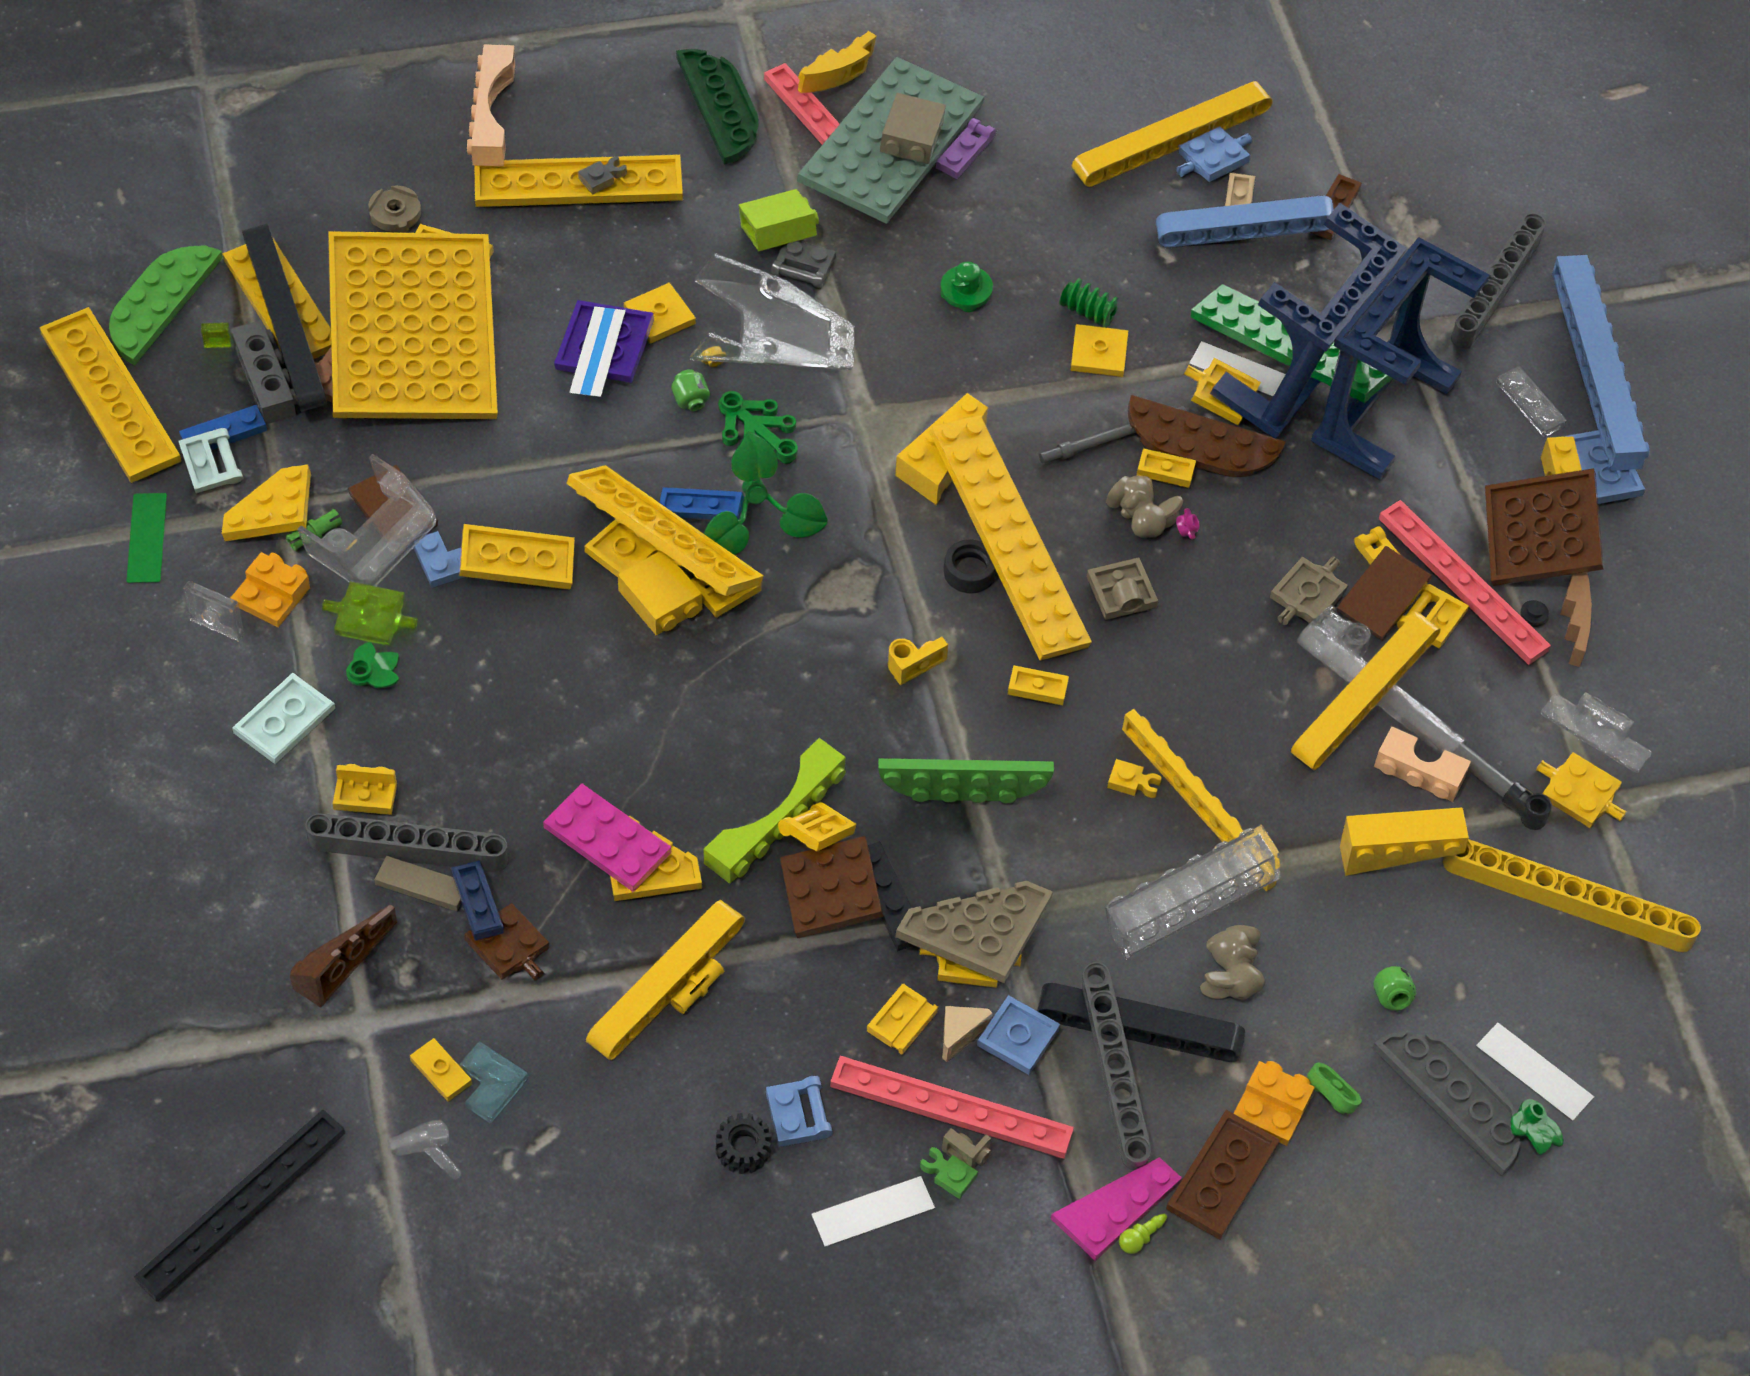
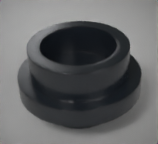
(1534, 612)

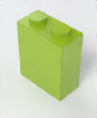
(778, 219)

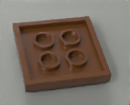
(831, 887)

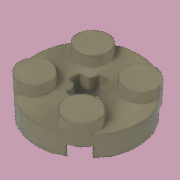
(399, 220)

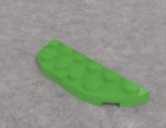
(158, 298)
(965, 779)

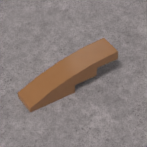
(1578, 607)

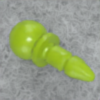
(1133, 1239)

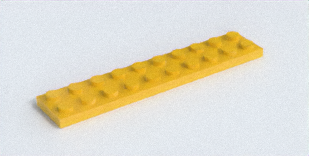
(1010, 537)

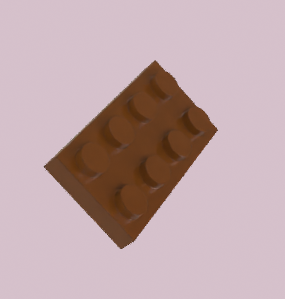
(1222, 1174)

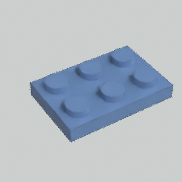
(1610, 484)

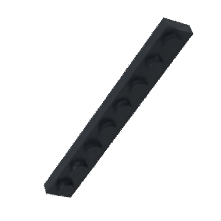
(239, 1205)

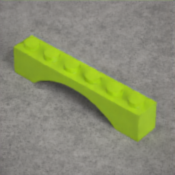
(737, 848)

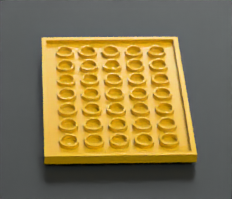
(411, 326)

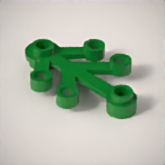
(758, 424)

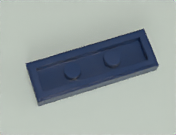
(477, 900)

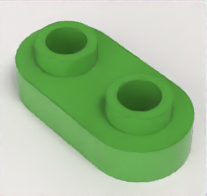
(1334, 1088)

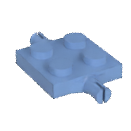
(1214, 154)

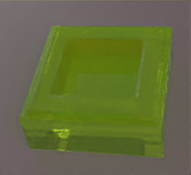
(216, 335)

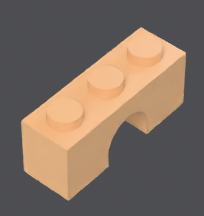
(1438, 777)

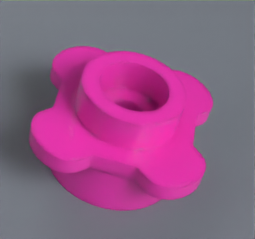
(1187, 524)

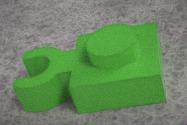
(951, 1175)

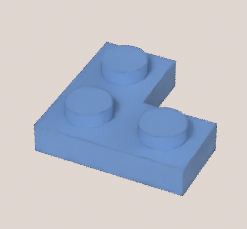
(436, 562)

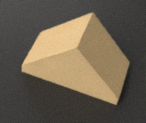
(962, 1027)

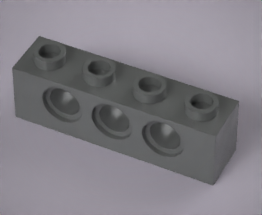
(263, 371)

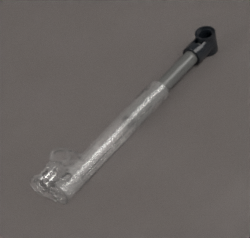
(1333, 644)

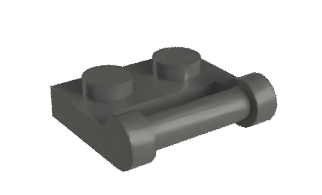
(804, 262)

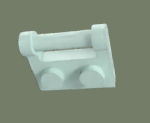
(202, 464)

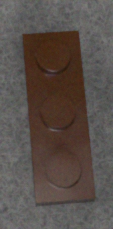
(1342, 191)

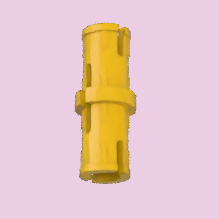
(684, 999)

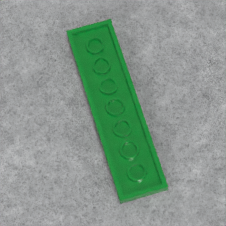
(1255, 327)

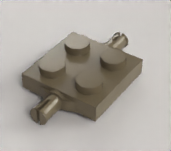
(1308, 590)

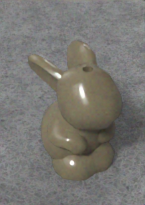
(1136, 498)
(1235, 952)

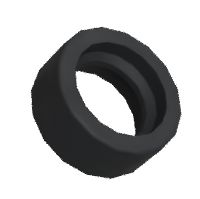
(963, 582)

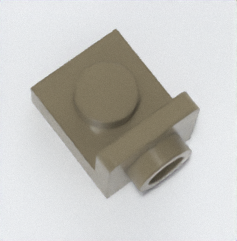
(963, 1148)

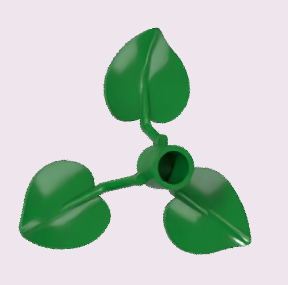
(749, 463)

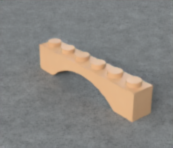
(487, 135)

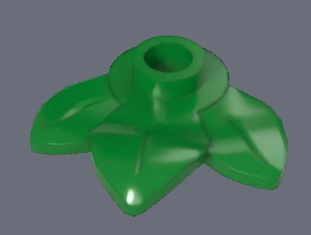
(376, 667)
(1538, 1127)

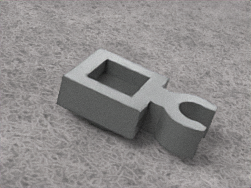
(600, 176)

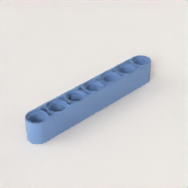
(1243, 221)

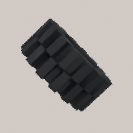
(743, 1126)

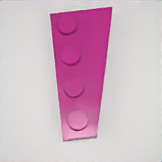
(1104, 1214)

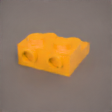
(271, 588)
(1275, 1100)

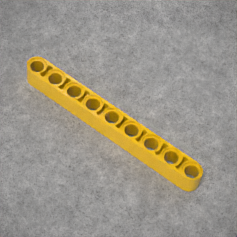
(1168, 134)
(1585, 894)

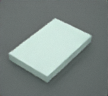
(283, 718)

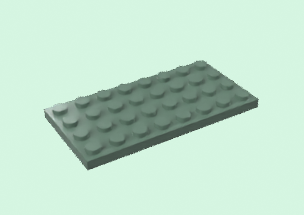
(851, 161)

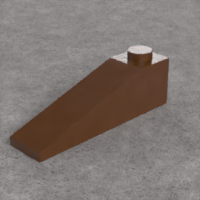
(334, 962)

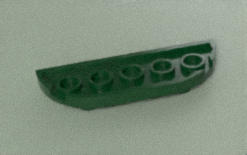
(721, 101)

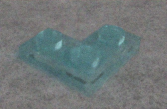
(498, 1077)

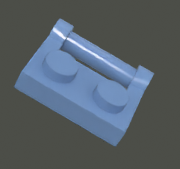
(788, 1112)

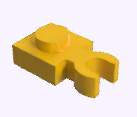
(1129, 778)

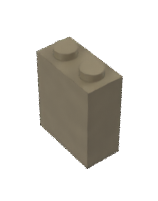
(912, 128)

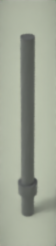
(1067, 449)

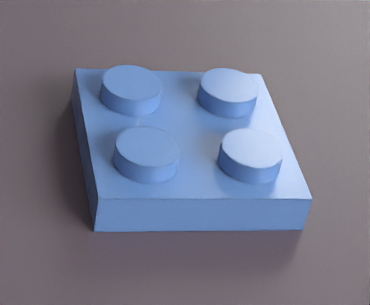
(1018, 1035)

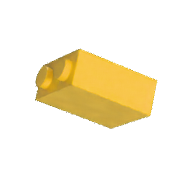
(660, 592)

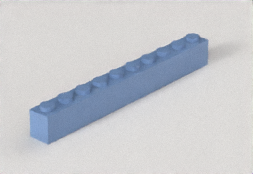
(1600, 363)

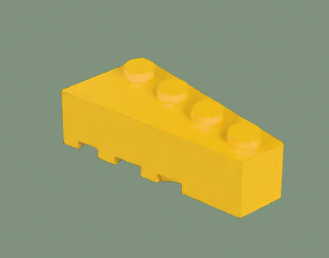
(921, 462)
(1401, 838)

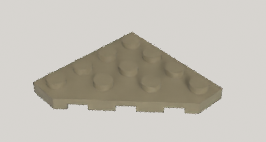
(980, 930)

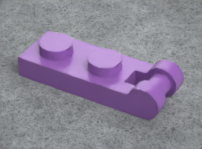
(965, 149)

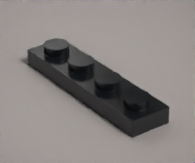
(891, 894)

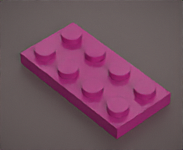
(607, 837)

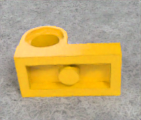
(915, 660)

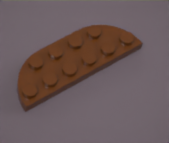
(1211, 443)

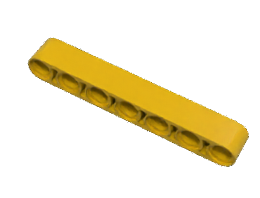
(1365, 691)
(664, 980)

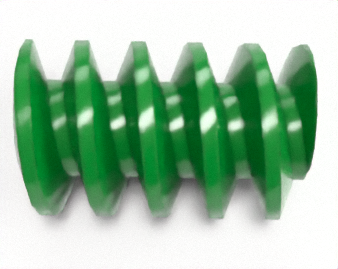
(1089, 303)

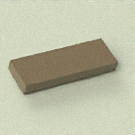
(418, 883)

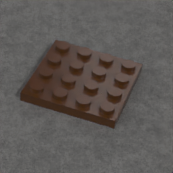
(1543, 527)

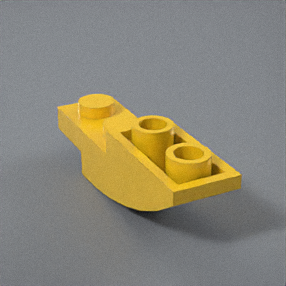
(837, 68)

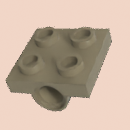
(1122, 588)

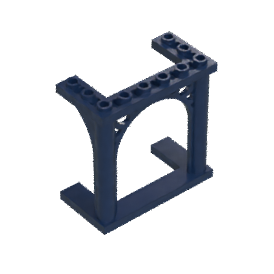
(1313, 331)
(1400, 357)

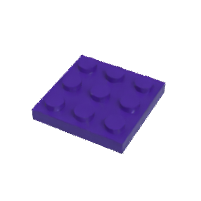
(629, 344)

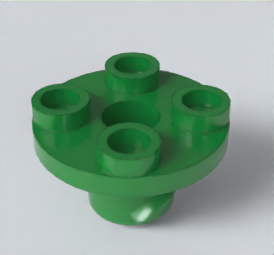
(966, 286)

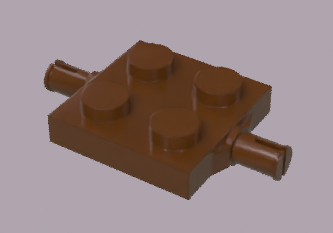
(514, 948)

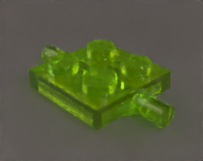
(369, 613)

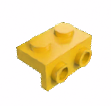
(364, 789)

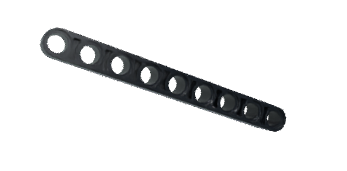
(284, 318)

